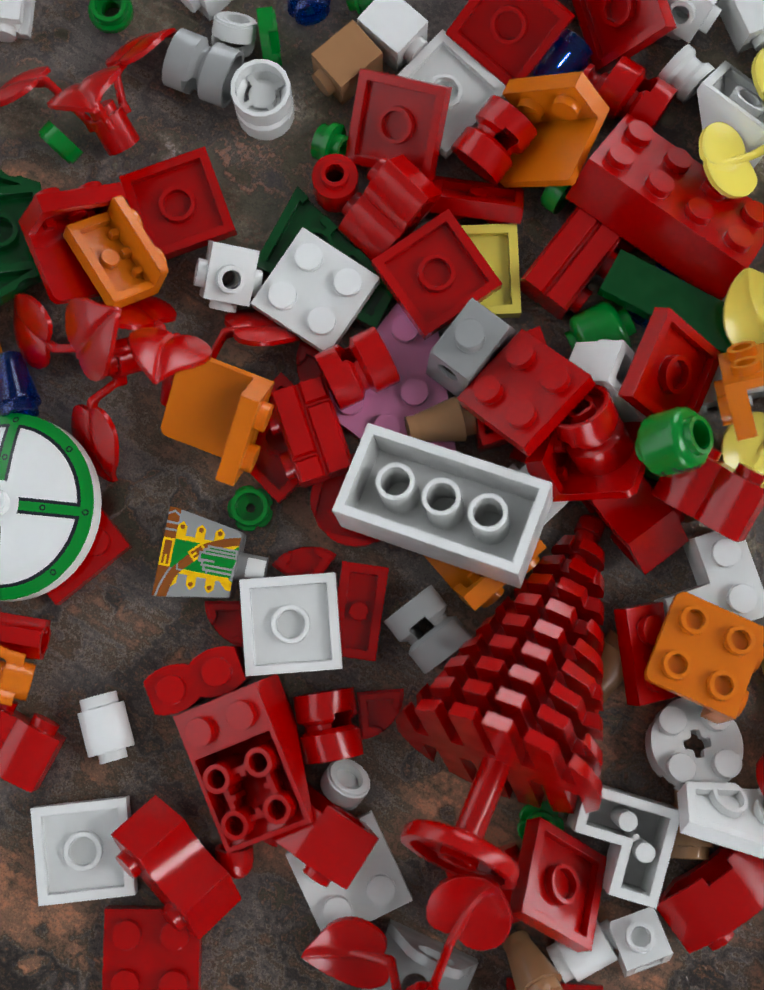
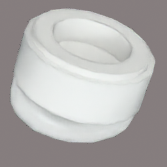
(235, 29)
(345, 783)

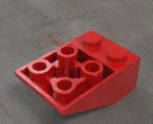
(248, 763)

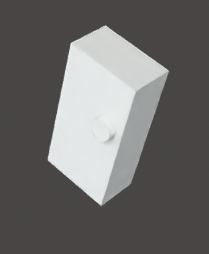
(444, 504)

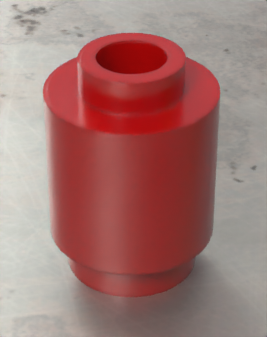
(331, 194)

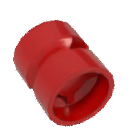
(633, 93)
(489, 155)
(357, 368)
(596, 434)
(328, 725)

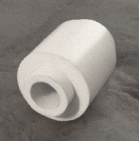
(105, 727)
(583, 964)

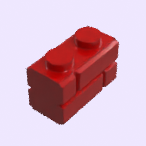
(570, 263)
(310, 431)

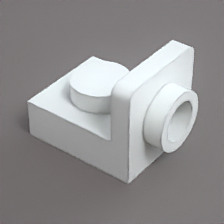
(640, 941)

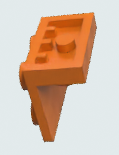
(567, 121)

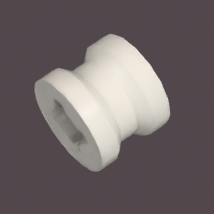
(686, 73)

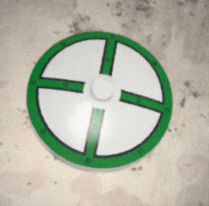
(45, 506)

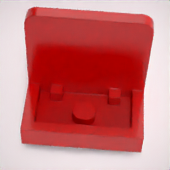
(44, 228)
(554, 465)

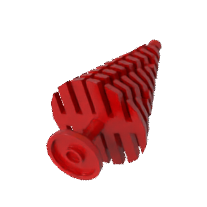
(518, 708)

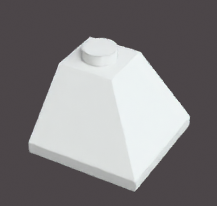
(733, 99)

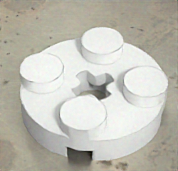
(669, 758)

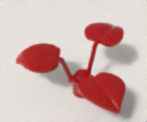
(107, 118)
(93, 337)
(166, 353)
(463, 906)

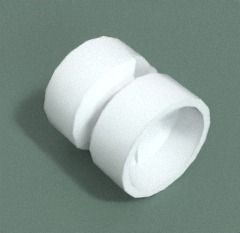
(263, 99)

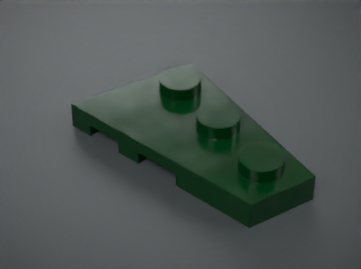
(302, 213)

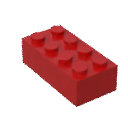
(669, 208)

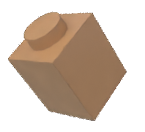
(339, 61)

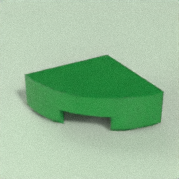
(269, 34)

